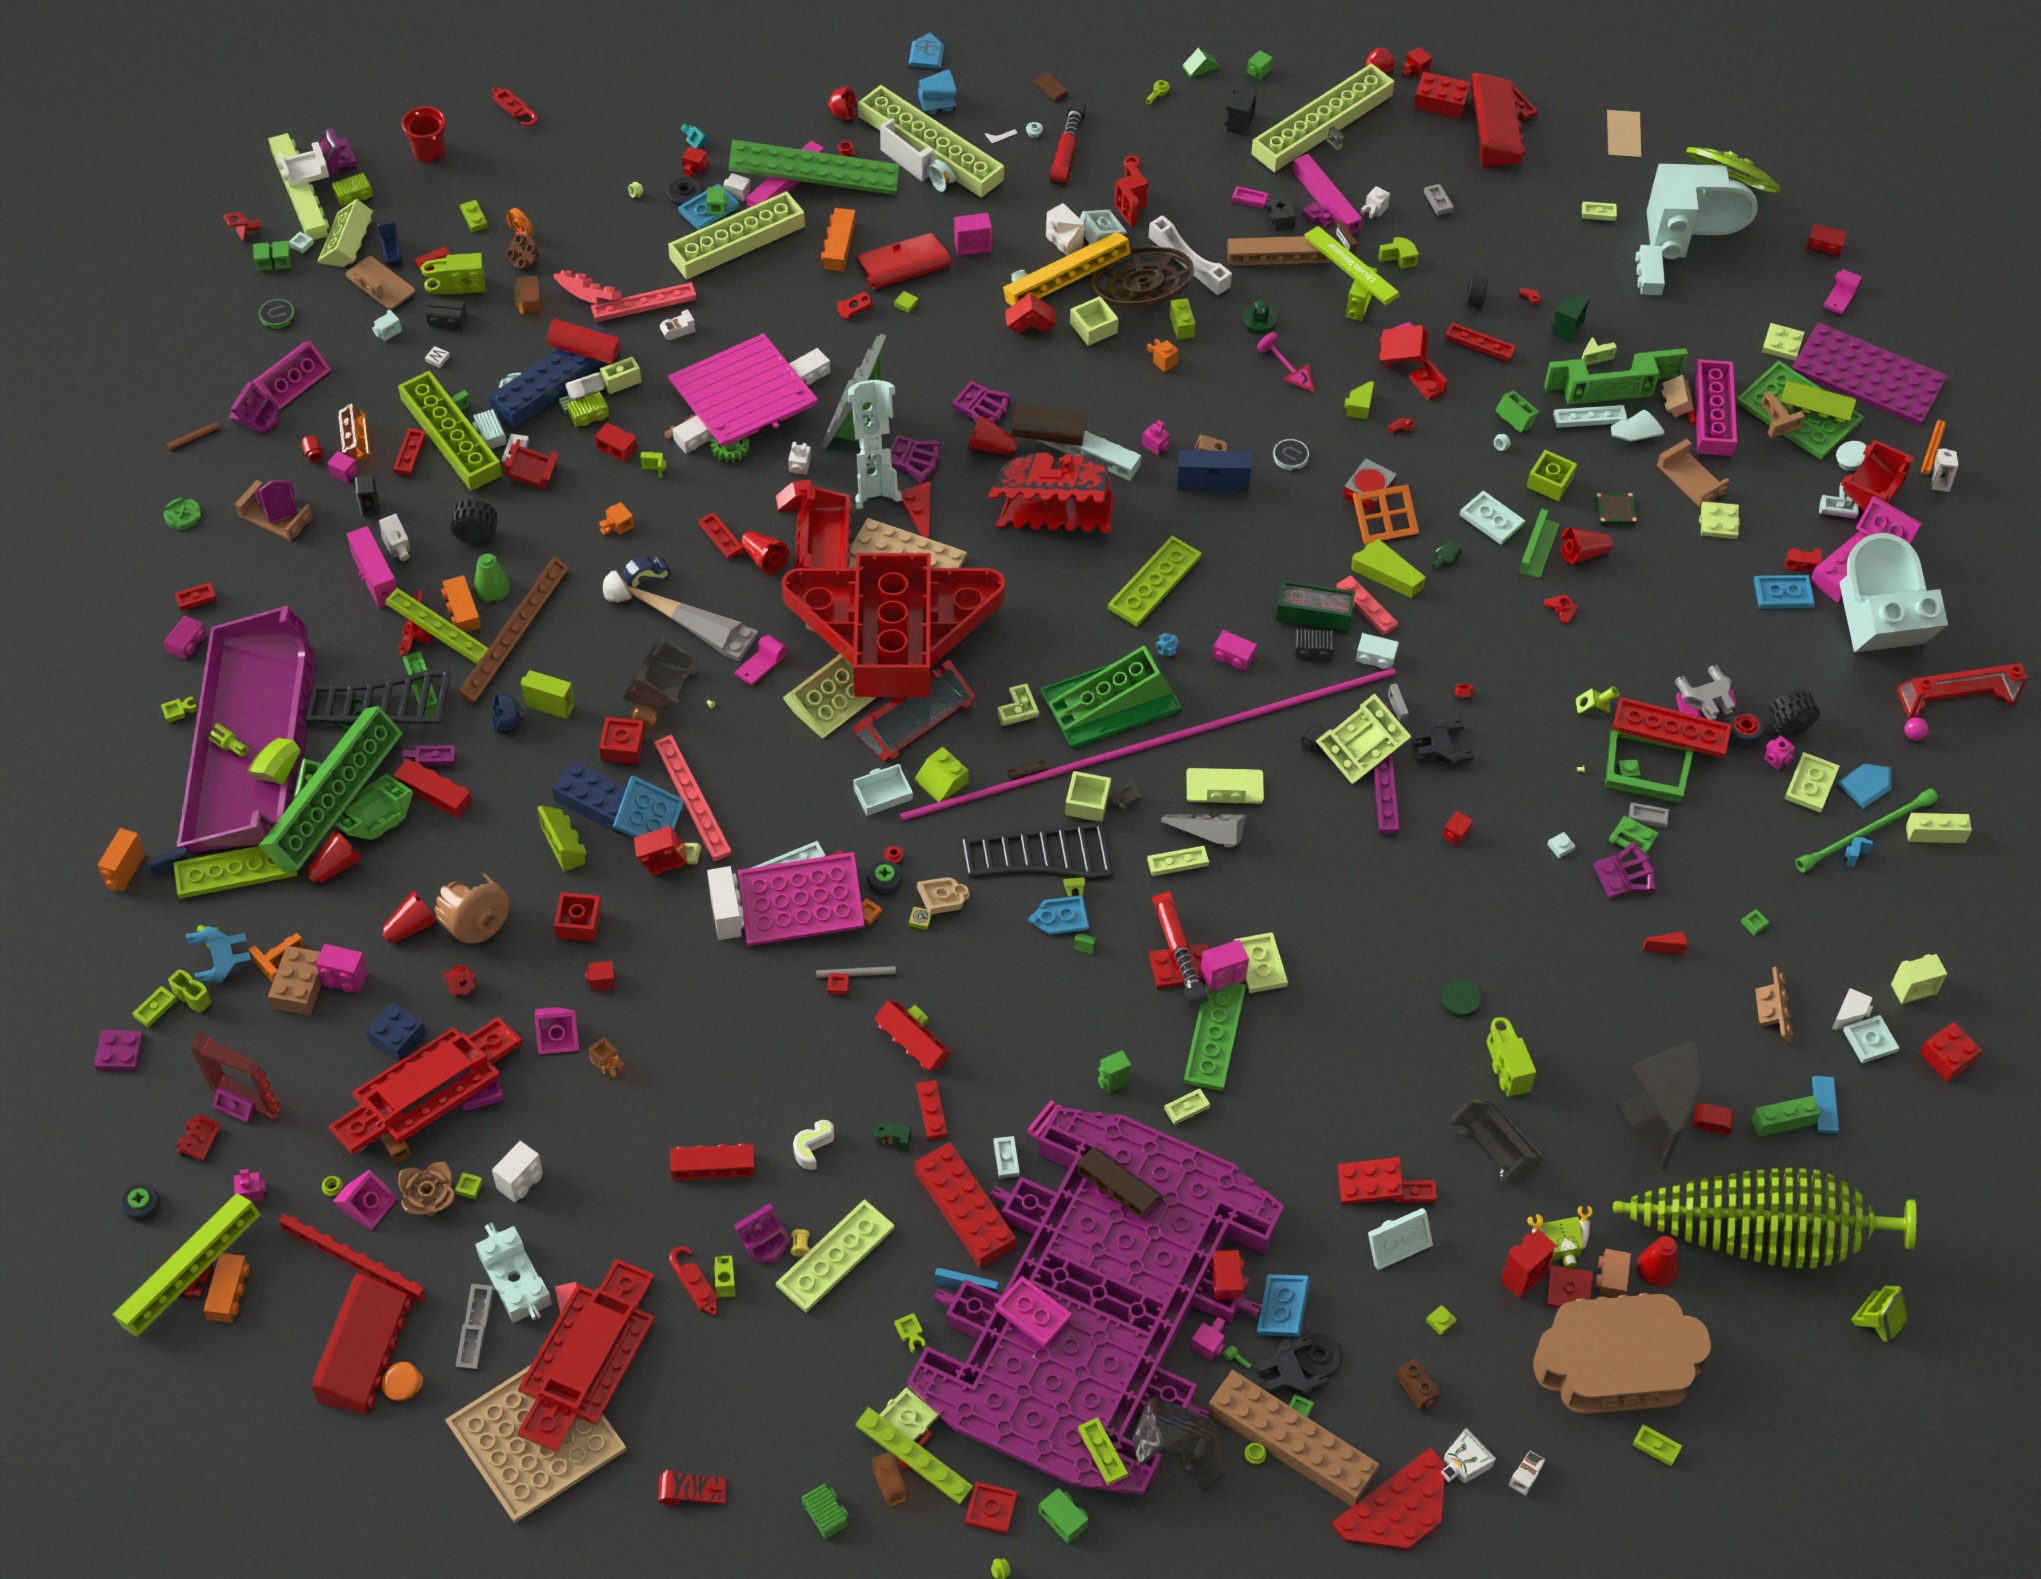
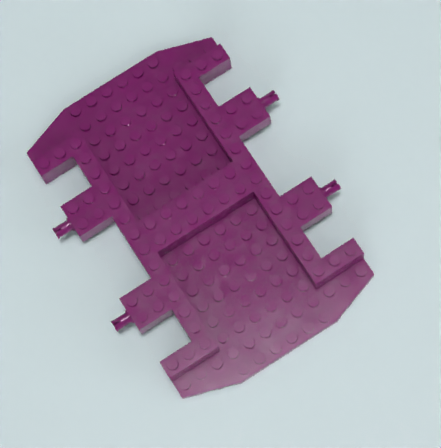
(1126, 1294)

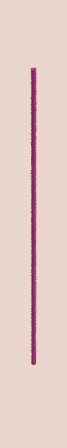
(1147, 744)

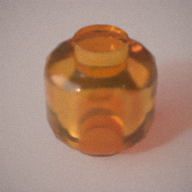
(643, 713)

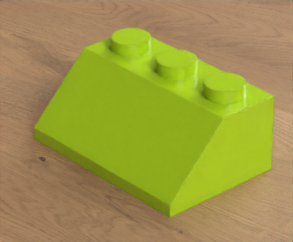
(562, 838)

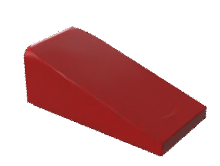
(1668, 943)

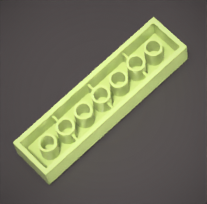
(736, 235)

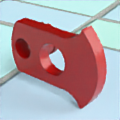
(844, 306)

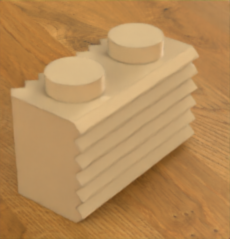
(1677, 395)

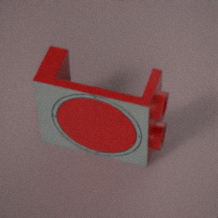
(1369, 478)

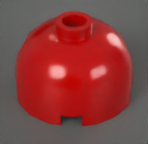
(843, 103)

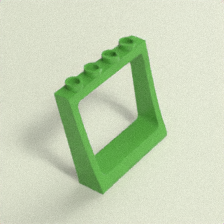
(1640, 786)

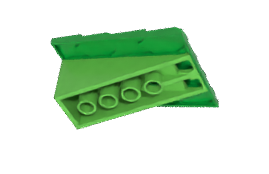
(1111, 698)

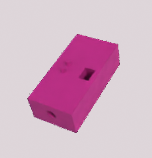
(371, 565)

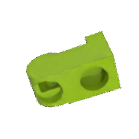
(724, 1276)

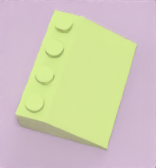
(827, 697)

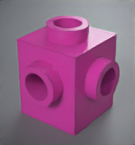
(1779, 752)

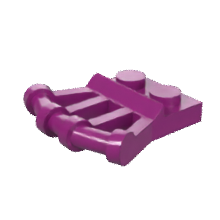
(975, 395)
(905, 448)
(1614, 877)

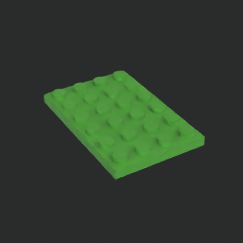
(1817, 433)

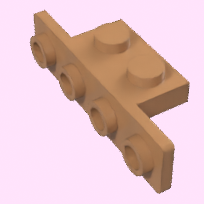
(1773, 1006)

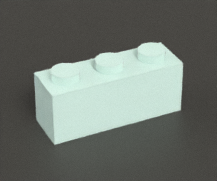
(1650, 270)

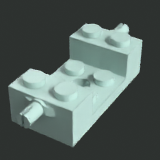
(504, 1256)

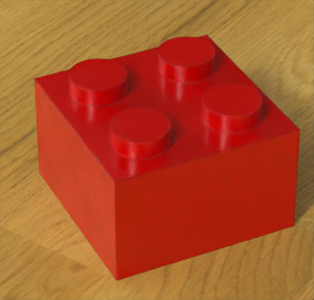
(577, 917)
(1950, 1051)

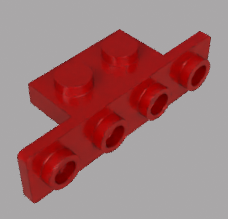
(413, 631)

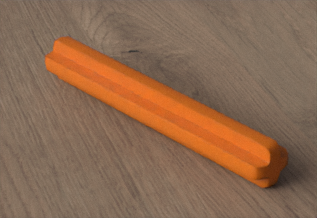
(1933, 447)

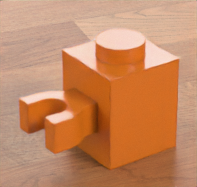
(1164, 355)
(618, 519)

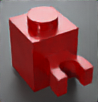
(1417, 62)
(694, 161)

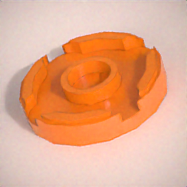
(520, 222)

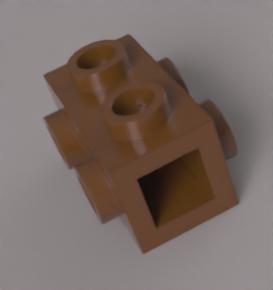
(1418, 1384)

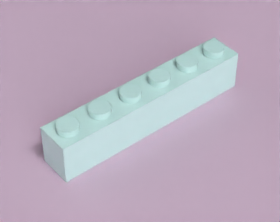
(1118, 459)

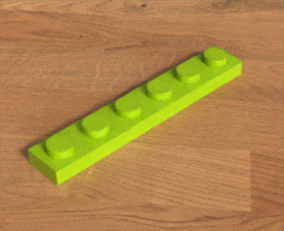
(436, 625)
(914, 1456)

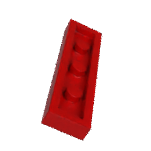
(1480, 342)

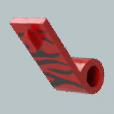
(689, 1487)

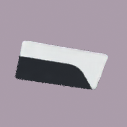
(1000, 133)

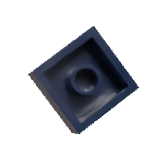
(396, 1032)

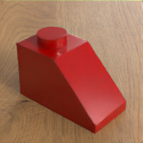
(792, 495)

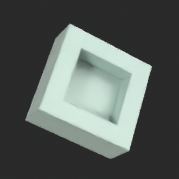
(301, 242)
(1561, 845)

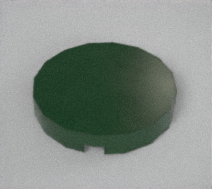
(1460, 998)

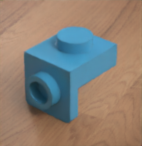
(1858, 845)

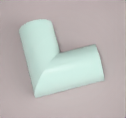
(1838, 506)

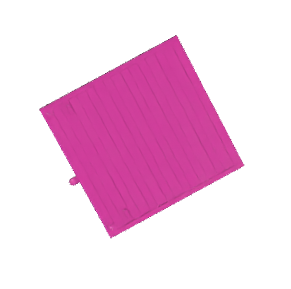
(743, 390)

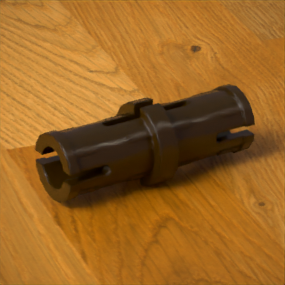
(1027, 769)

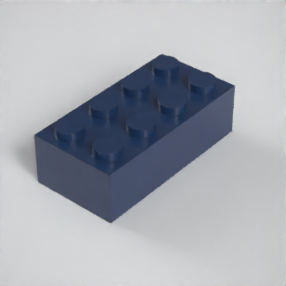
(589, 794)

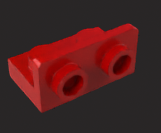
(1429, 381)
(198, 1138)

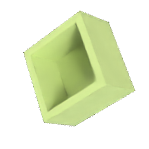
(1094, 320)
(1088, 796)

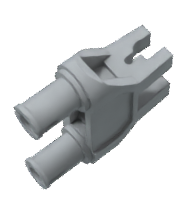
(1710, 695)

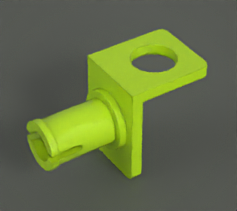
(1597, 699)

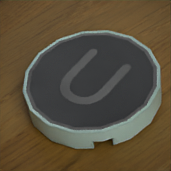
(1290, 454)

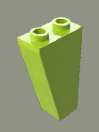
(1388, 568)

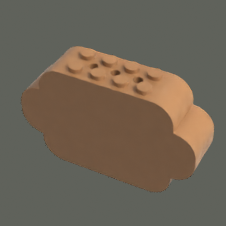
(1621, 1353)

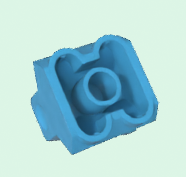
(937, 92)

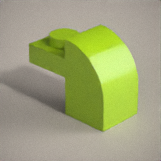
(1401, 250)

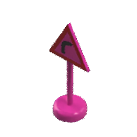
(1299, 377)

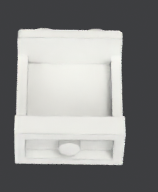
(303, 167)

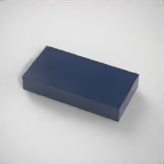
(165, 862)

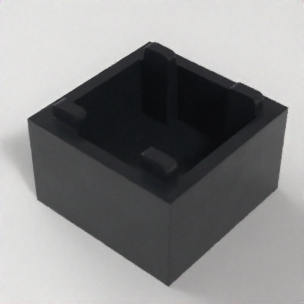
(1241, 110)

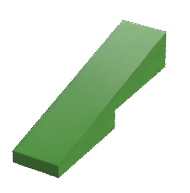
(414, 663)

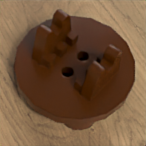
(517, 248)

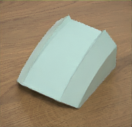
(1100, 224)

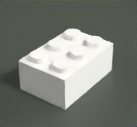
(725, 903)

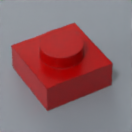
(838, 984)

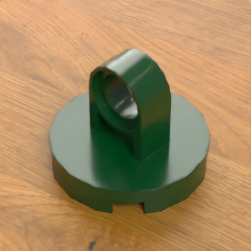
(1259, 317)

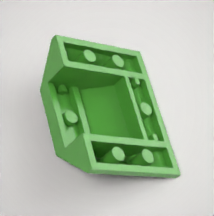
(375, 809)

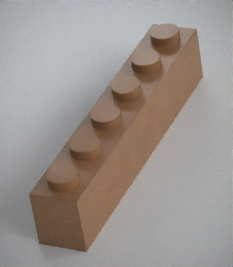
(1273, 251)

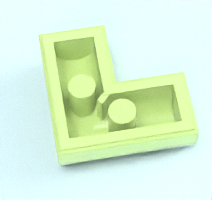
(1022, 708)

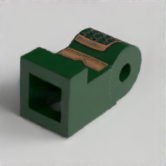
(892, 1133)

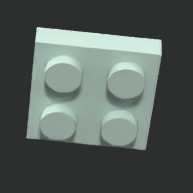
(1871, 1039)

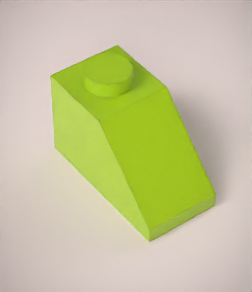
(1359, 401)

